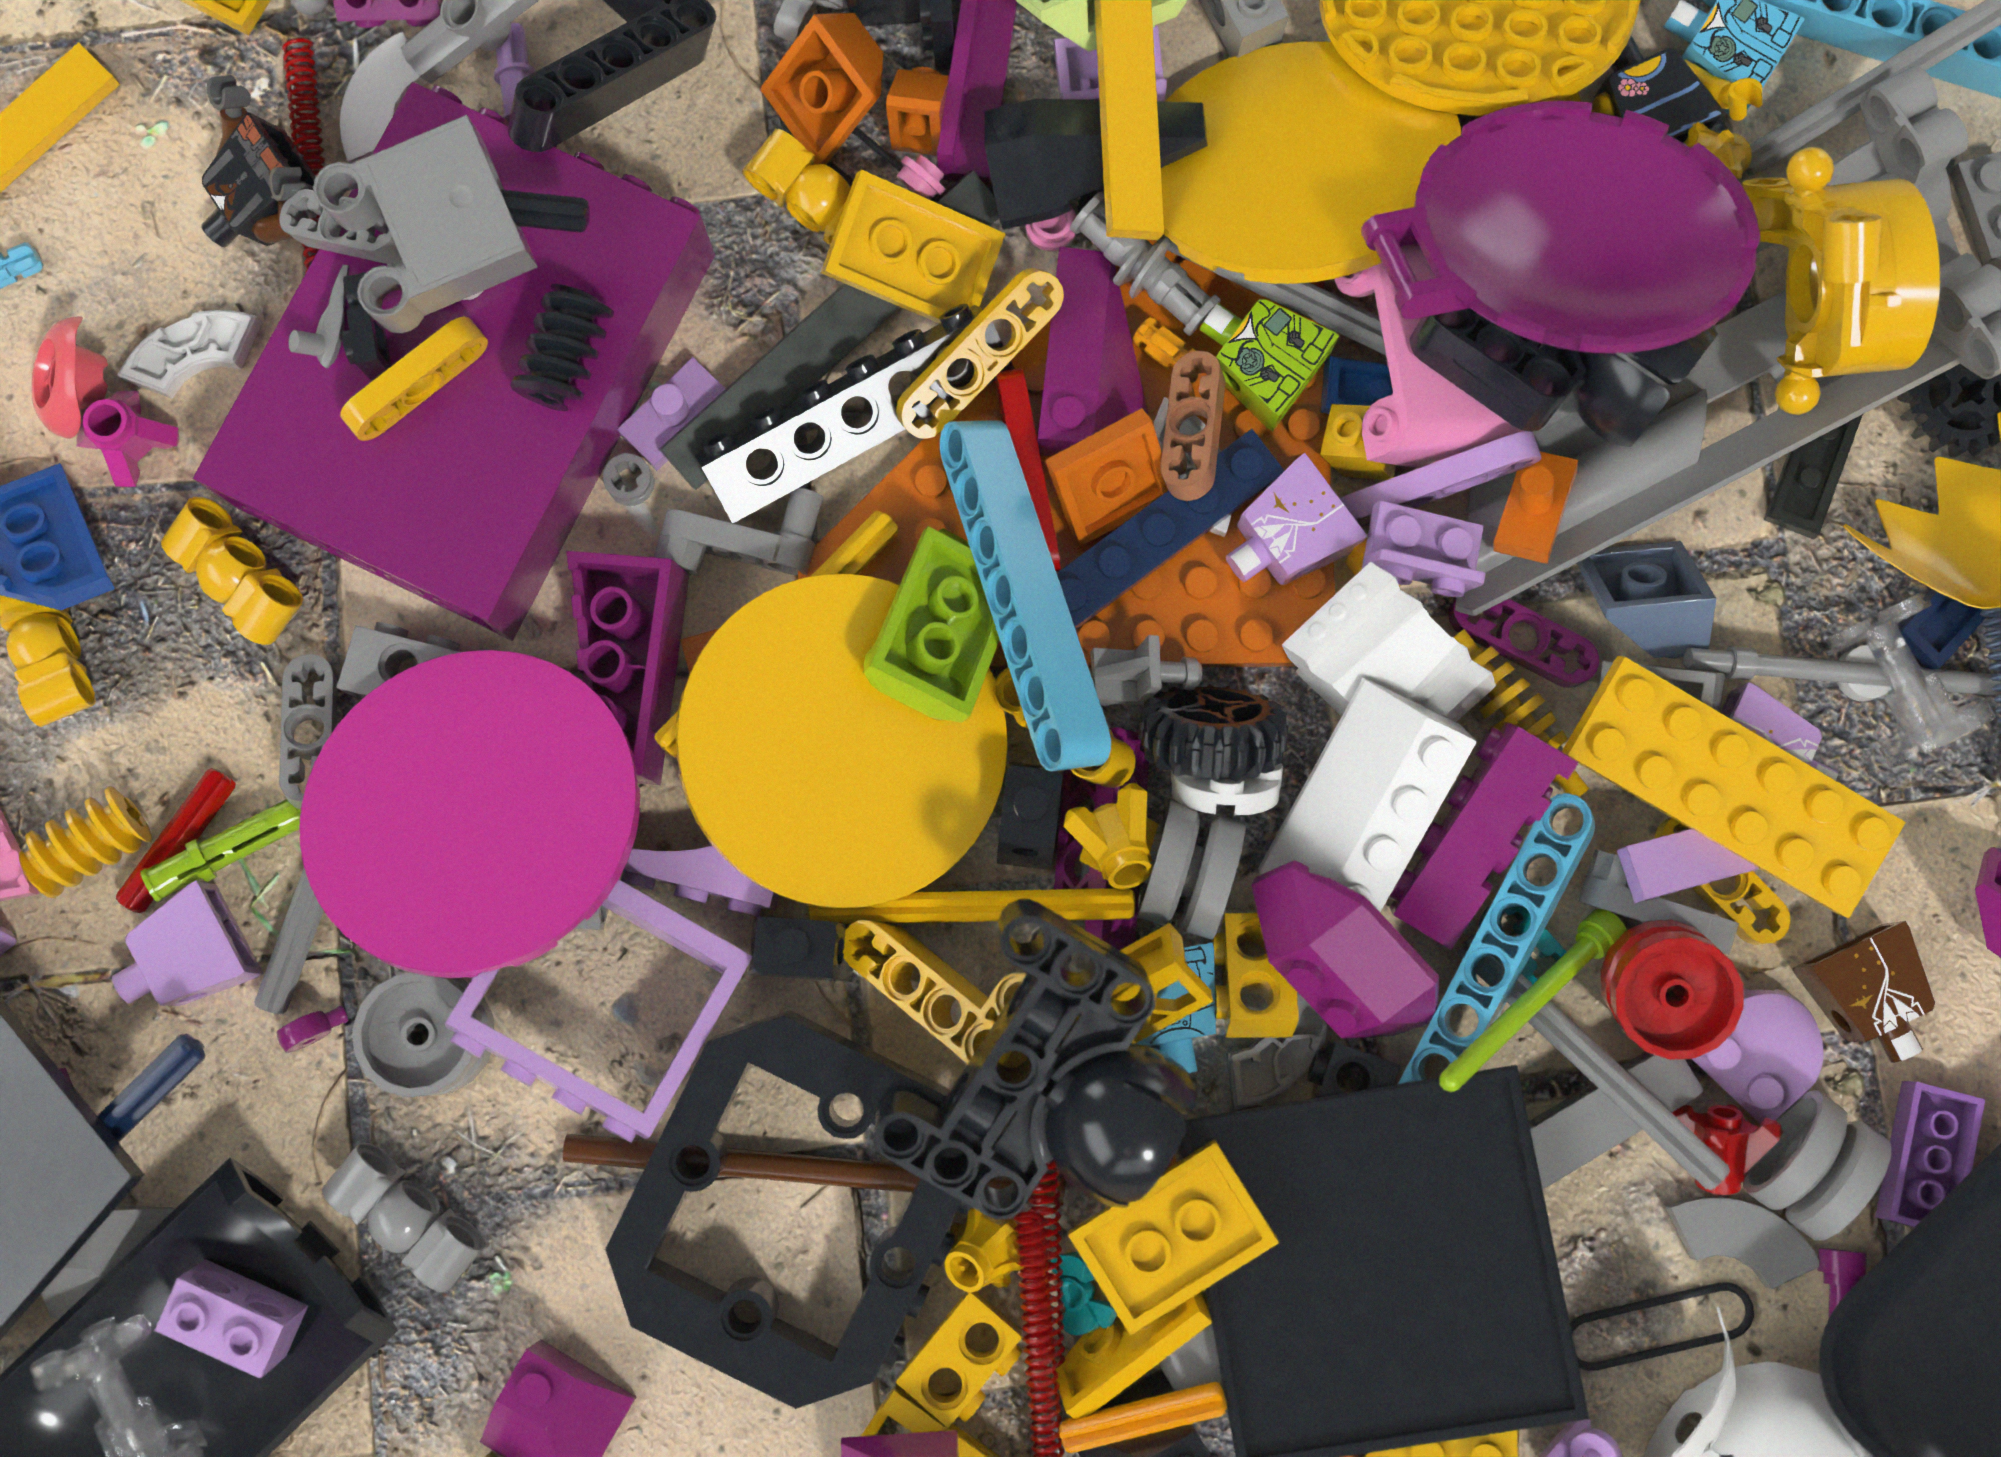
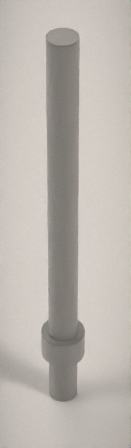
(1746, 663)

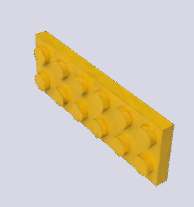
(1733, 786)

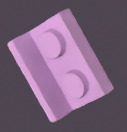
(1425, 548)

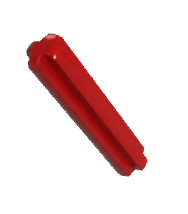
(183, 827)

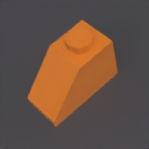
(916, 110)

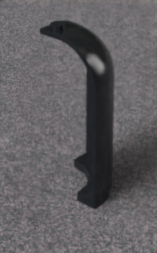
(240, 1227)
(1919, 1337)

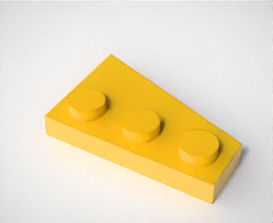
(1111, 1359)

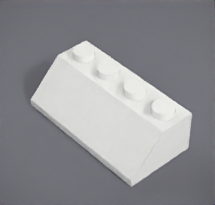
(1372, 792)

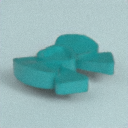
(1082, 1311)

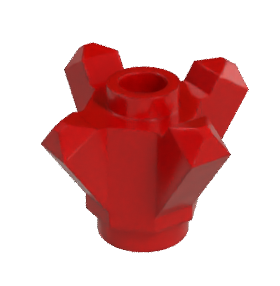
(1731, 1139)

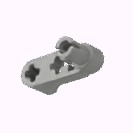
(689, 536)
(1609, 890)

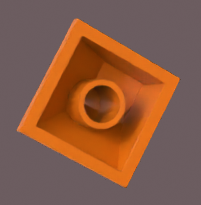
(826, 82)

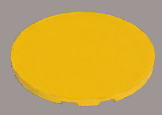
(1479, 52)
(1294, 164)
(815, 771)

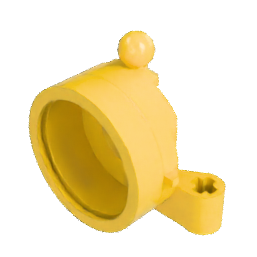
(1855, 273)

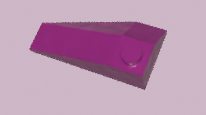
(1090, 355)

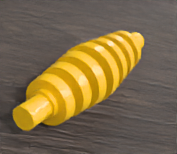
(1518, 713)

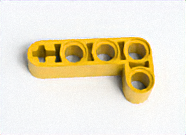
(937, 989)

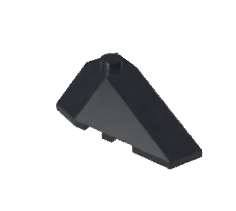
(1052, 152)

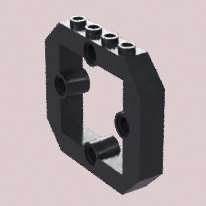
(701, 1317)

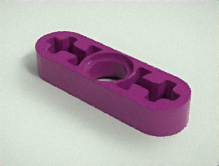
(1553, 666)

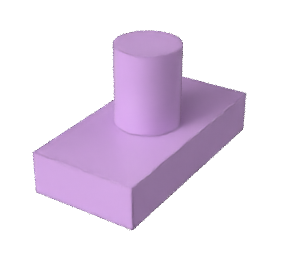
(669, 410)

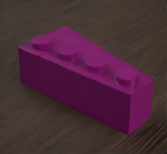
(630, 642)
(1478, 832)

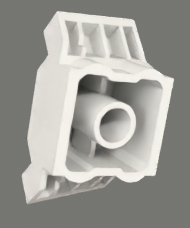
(1388, 639)

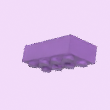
(1930, 1150)

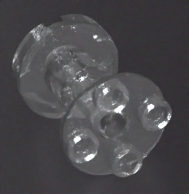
(1917, 700)
(127, 1423)

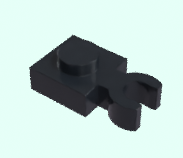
(366, 339)

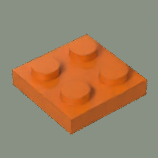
(1108, 476)

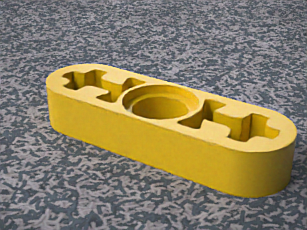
(414, 378)
(1762, 898)

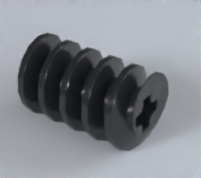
(560, 346)

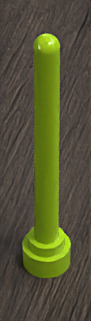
(1593, 940)

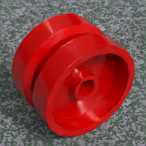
(1678, 1021)

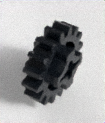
(1973, 418)

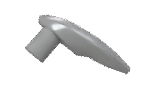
(328, 337)

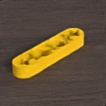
(973, 346)

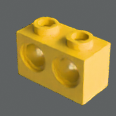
(1251, 975)
(949, 1349)

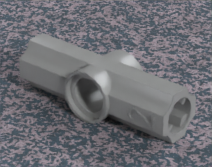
(460, 31)

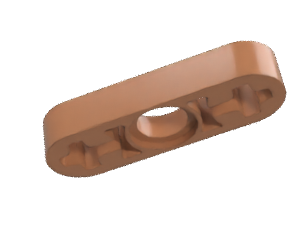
(1203, 444)

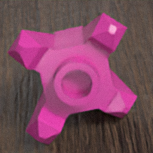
(123, 435)

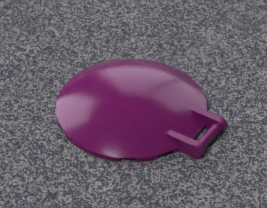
(1574, 230)

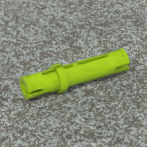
(220, 850)

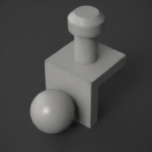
(1137, 674)

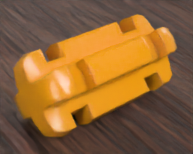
(1160, 343)

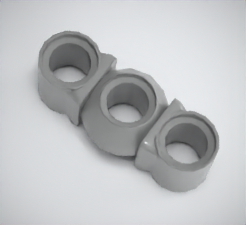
(403, 1217)

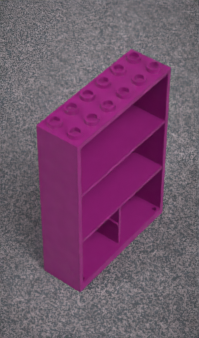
(476, 480)

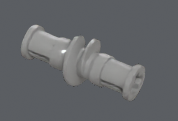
(1148, 266)

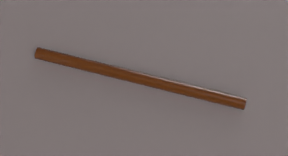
(765, 1165)

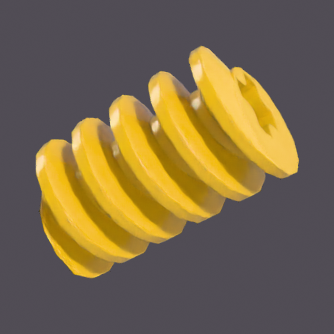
(84, 844)

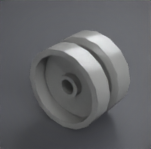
(1191, 870)
(390, 1036)
(1820, 1167)

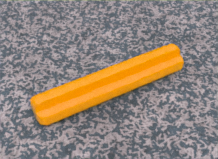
(1143, 1417)

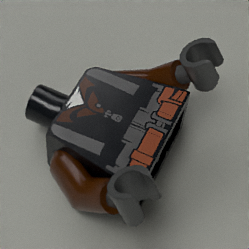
(251, 172)

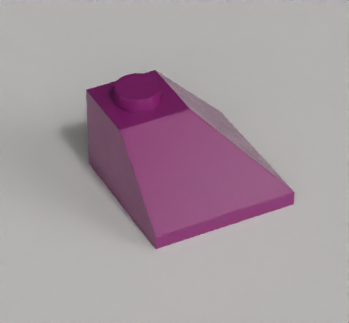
(555, 1408)

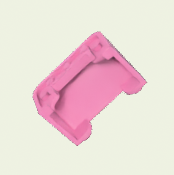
(1426, 413)

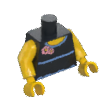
(1672, 91)

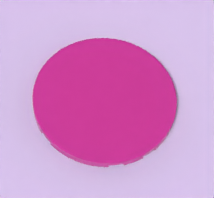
(469, 813)

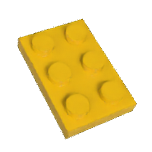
(910, 249)
(1175, 1239)

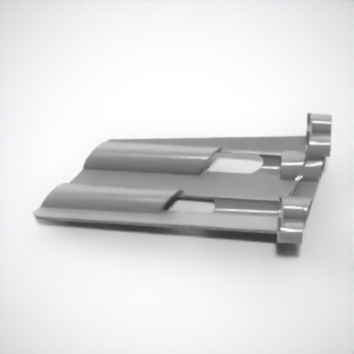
(1665, 469)

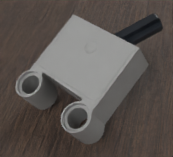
(445, 217)

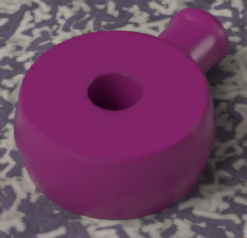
(309, 1029)

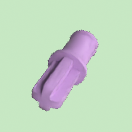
(512, 65)

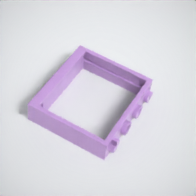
(577, 1093)

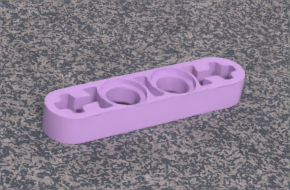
(1447, 475)

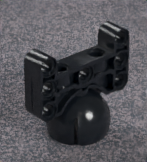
(1532, 382)
(1075, 1099)

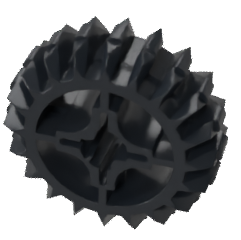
(1213, 732)

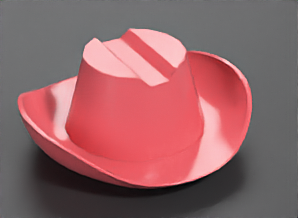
(65, 379)

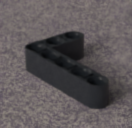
(612, 71)

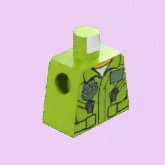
(1268, 356)

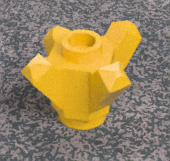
(1116, 837)

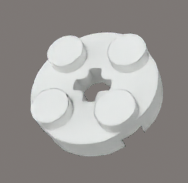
(1247, 794)

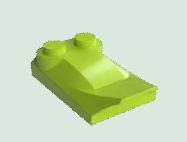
(936, 632)

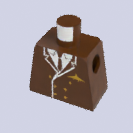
(1872, 988)

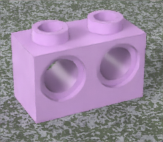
(231, 1318)

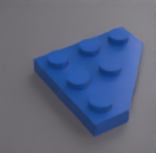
(47, 543)

